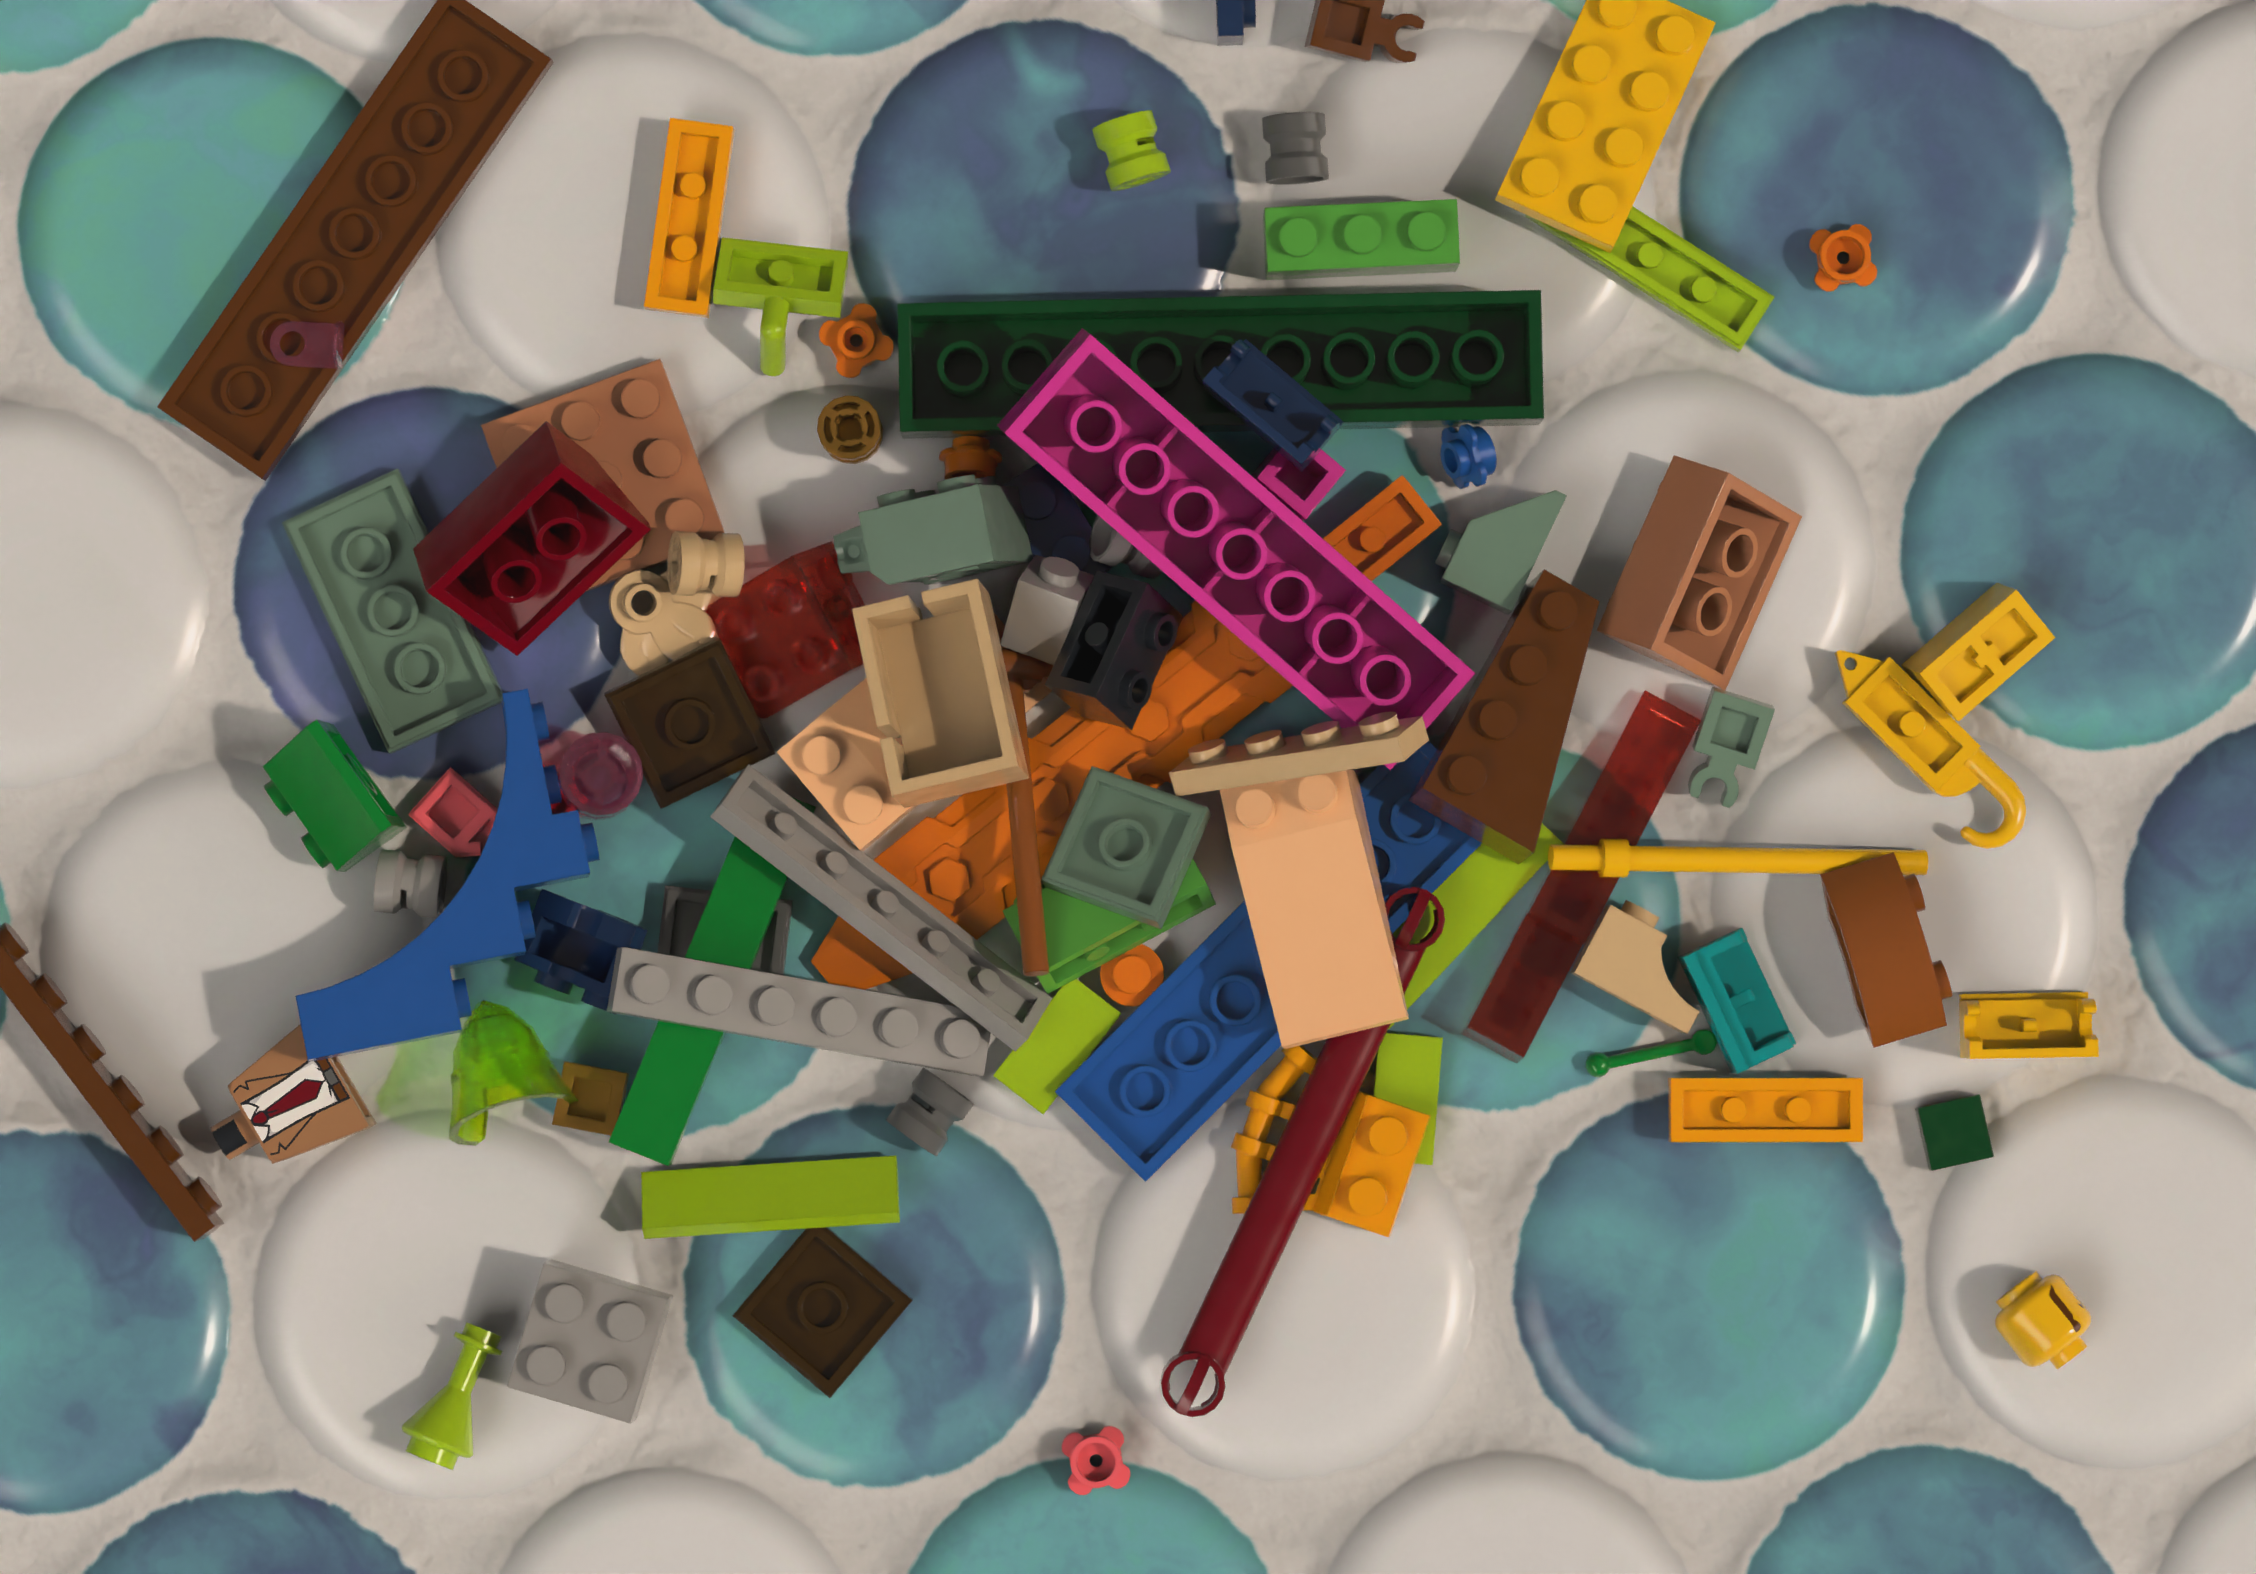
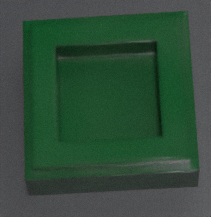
(1954, 1132)

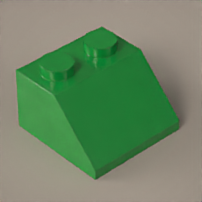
(331, 796)

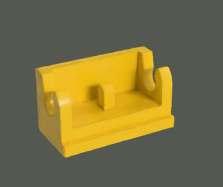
(1979, 650)
(2027, 1025)

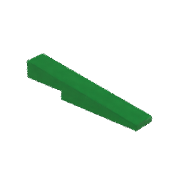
(681, 1054)

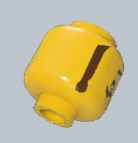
(2043, 1320)

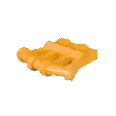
(1366, 1166)

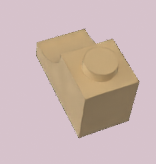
(1627, 963)

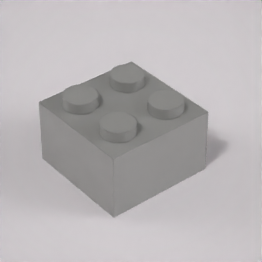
(590, 1341)

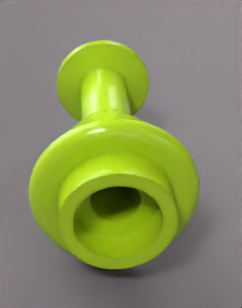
(444, 1424)

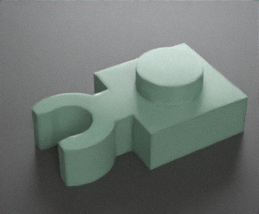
(1730, 735)

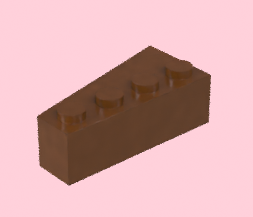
(1509, 732)

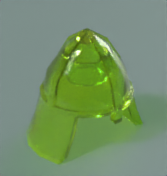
(495, 1065)

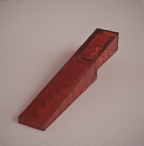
(1572, 900)

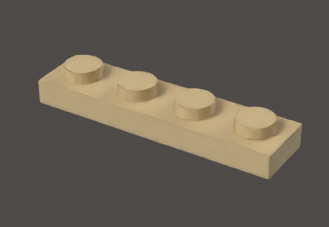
(1318, 751)

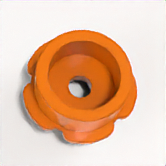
(970, 457)

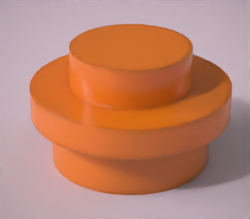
(1132, 976)

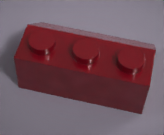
(529, 540)

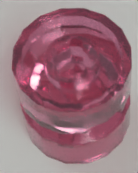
(600, 776)

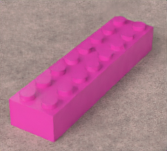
(1229, 541)

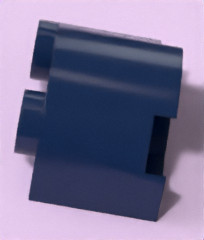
(577, 946)

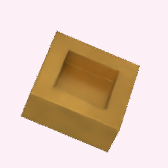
(599, 1097)

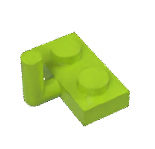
(779, 282)

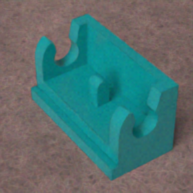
(1736, 1001)

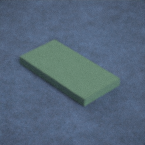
(403, 646)

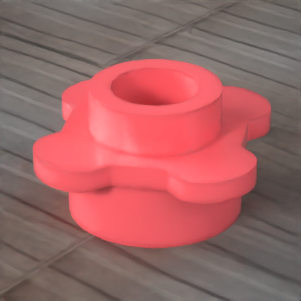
(1110, 1472)

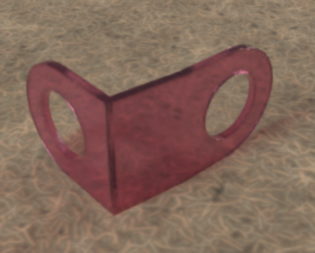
(322, 344)

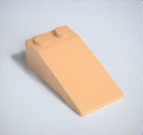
(845, 766)
(1315, 905)

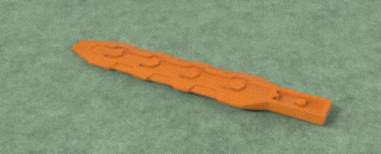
(1200, 693)

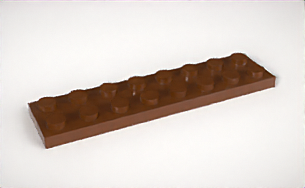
(357, 230)

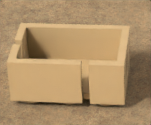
(941, 692)

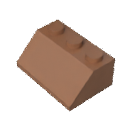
(1699, 571)

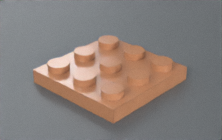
(640, 442)

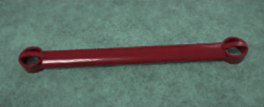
(1288, 1183)

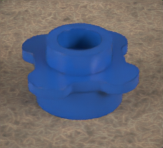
(1467, 455)

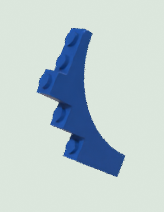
(527, 848)

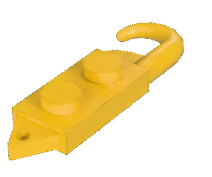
(1928, 741)

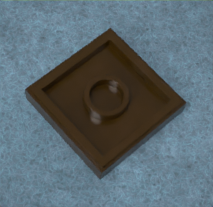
(690, 723)
(823, 1308)

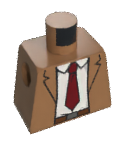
(291, 1104)

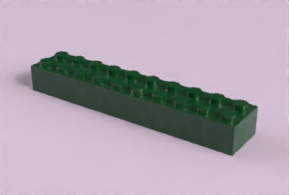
(1361, 355)

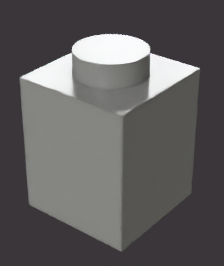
(1045, 607)

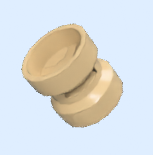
(706, 564)

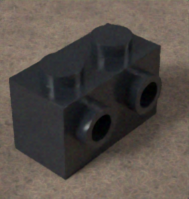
(1114, 650)

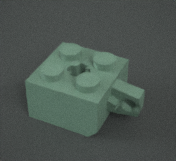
(938, 536)

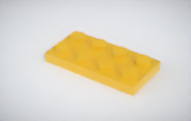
(1604, 116)

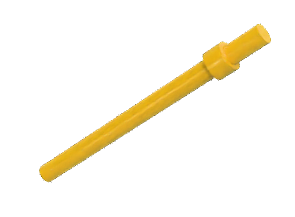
(1617, 858)

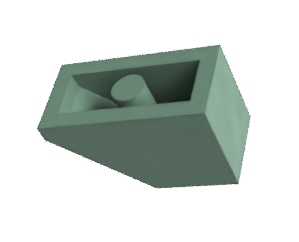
(1499, 551)

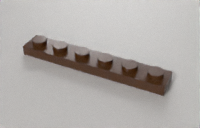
(112, 1099)

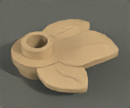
(668, 629)

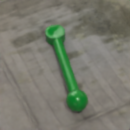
(1701, 1042)

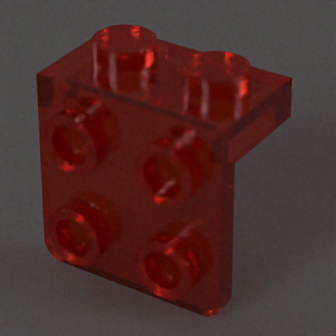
(791, 629)

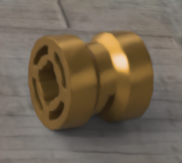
(857, 437)

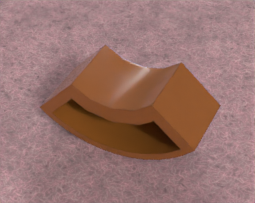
(1885, 949)

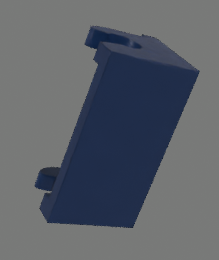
(1272, 404)

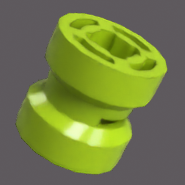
(1131, 150)

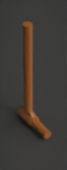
(1023, 675)

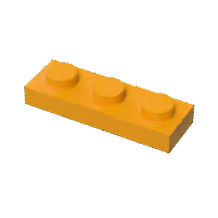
(689, 217)
(1765, 1109)

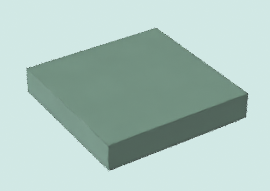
(1126, 847)

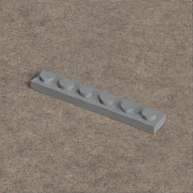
(881, 907)
(797, 1011)

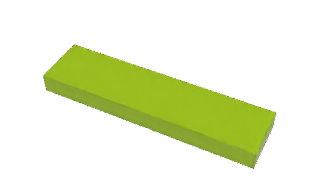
(1680, 277)
(1469, 903)
(770, 1197)

